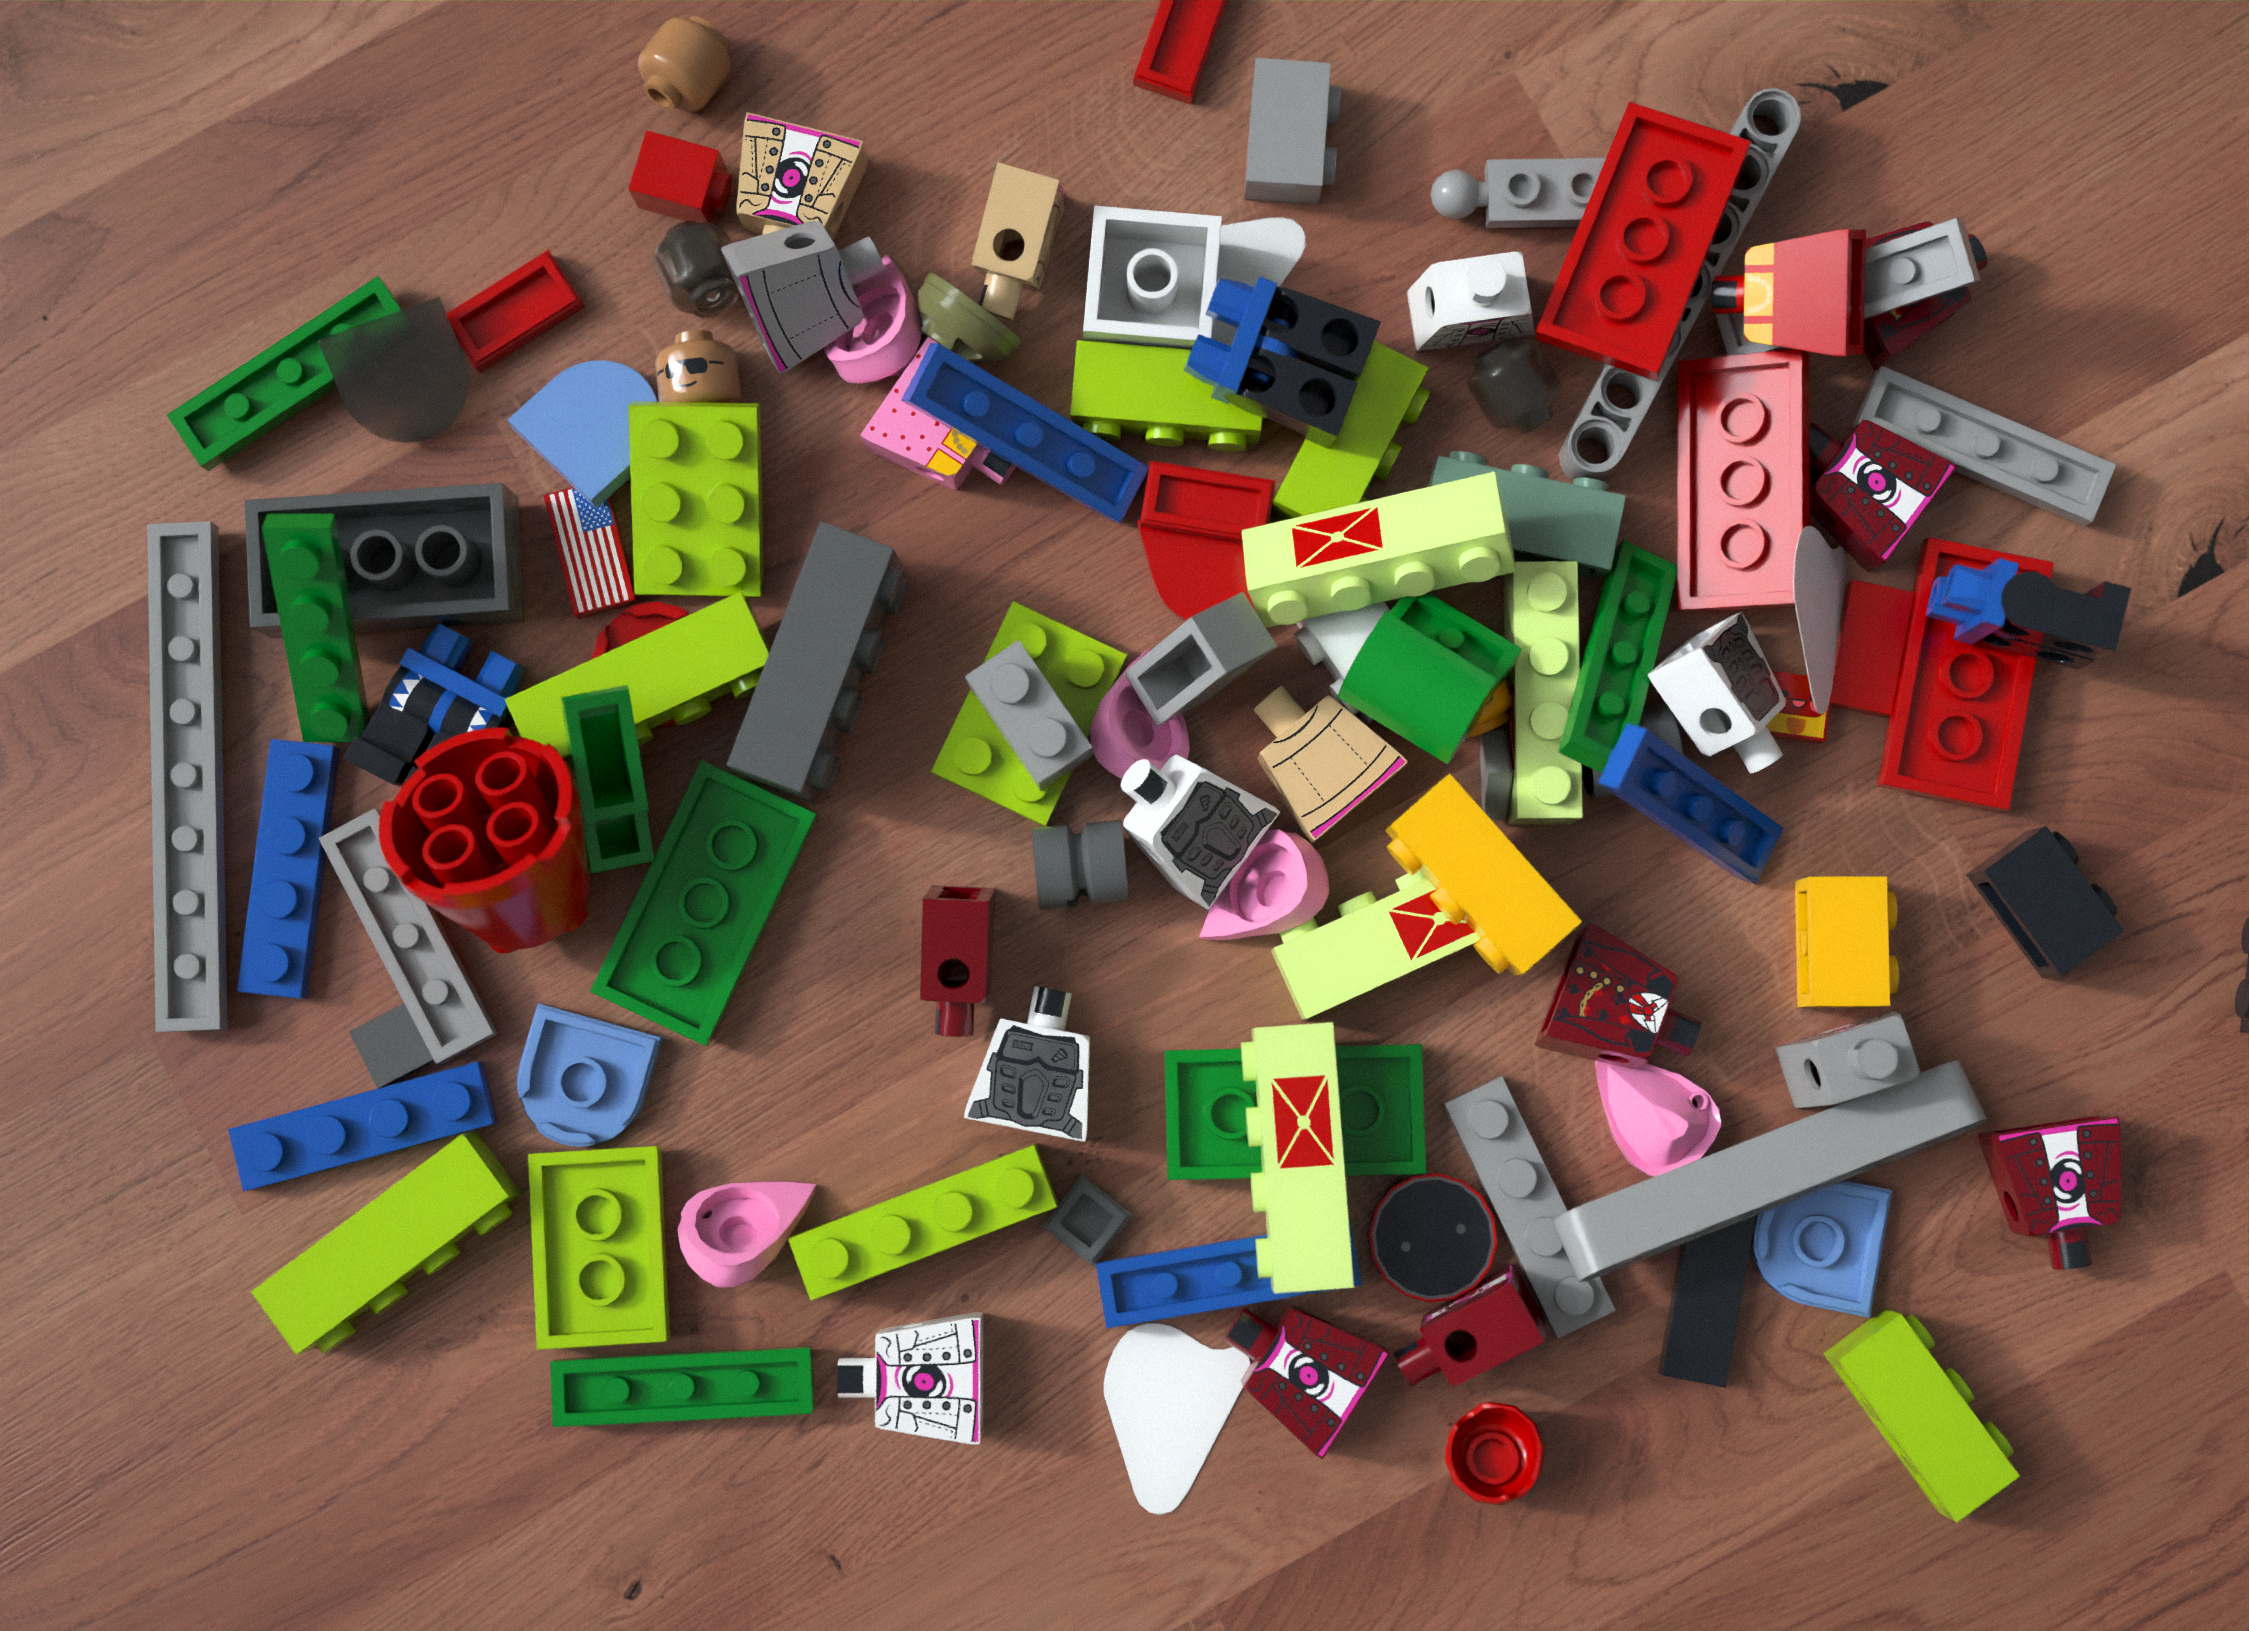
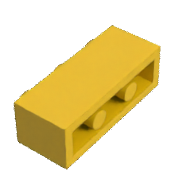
(1480, 878)

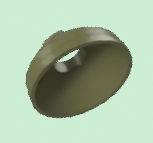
(963, 324)

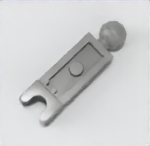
(1521, 192)

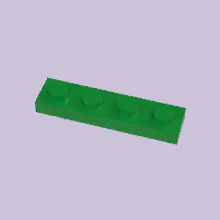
(273, 382)
(317, 625)
(1618, 654)
(682, 1386)

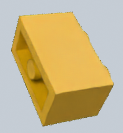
(1845, 942)

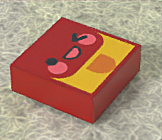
(1799, 717)

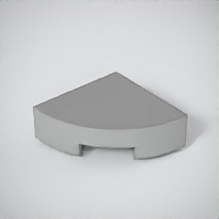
(1495, 774)

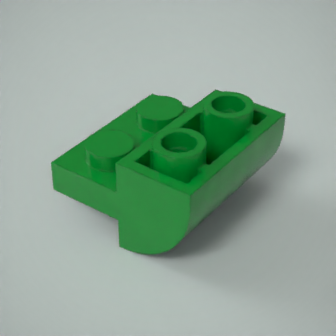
(1428, 673)

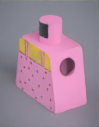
(925, 445)

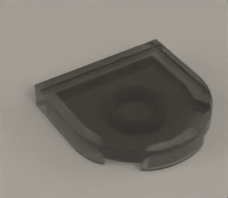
(400, 372)

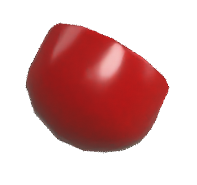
(1495, 1453)

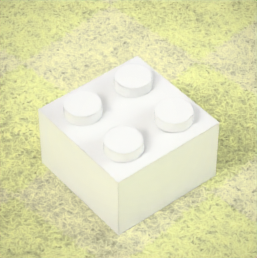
(1150, 277)

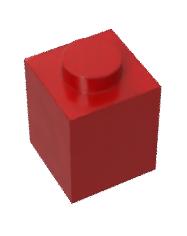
(680, 179)

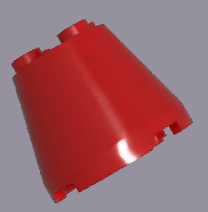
(492, 838)

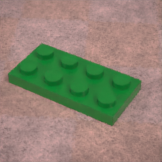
(704, 903)
(1377, 1100)

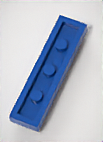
(1024, 432)
(1690, 803)
(288, 869)
(362, 1126)
(1189, 1281)

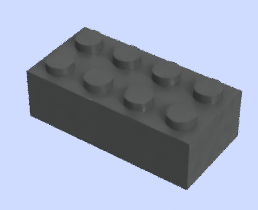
(407, 556)
(819, 663)

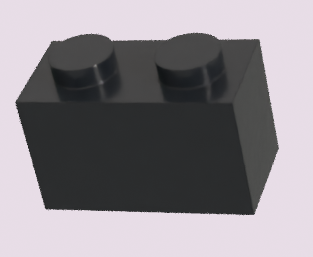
(2046, 901)

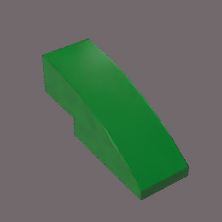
(608, 777)

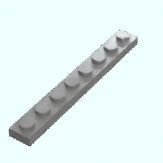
(187, 777)

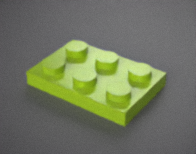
(696, 498)
(975, 750)
(599, 1247)

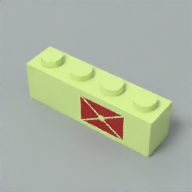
(1378, 550)
(1544, 622)
(1367, 945)
(1300, 1156)

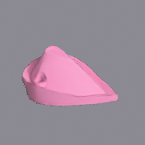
(886, 335)
(1127, 733)
(1272, 891)
(1655, 1116)
(743, 1228)

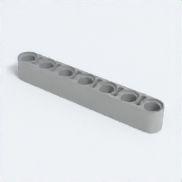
(1617, 426)
(1768, 1171)

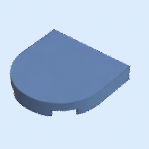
(584, 425)
(584, 1076)
(1824, 1247)

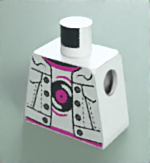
(1474, 302)
(923, 1378)

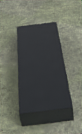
(1706, 1305)

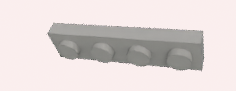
(1895, 277)
(1989, 446)
(409, 943)
(1524, 1203)

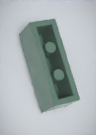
(1548, 516)

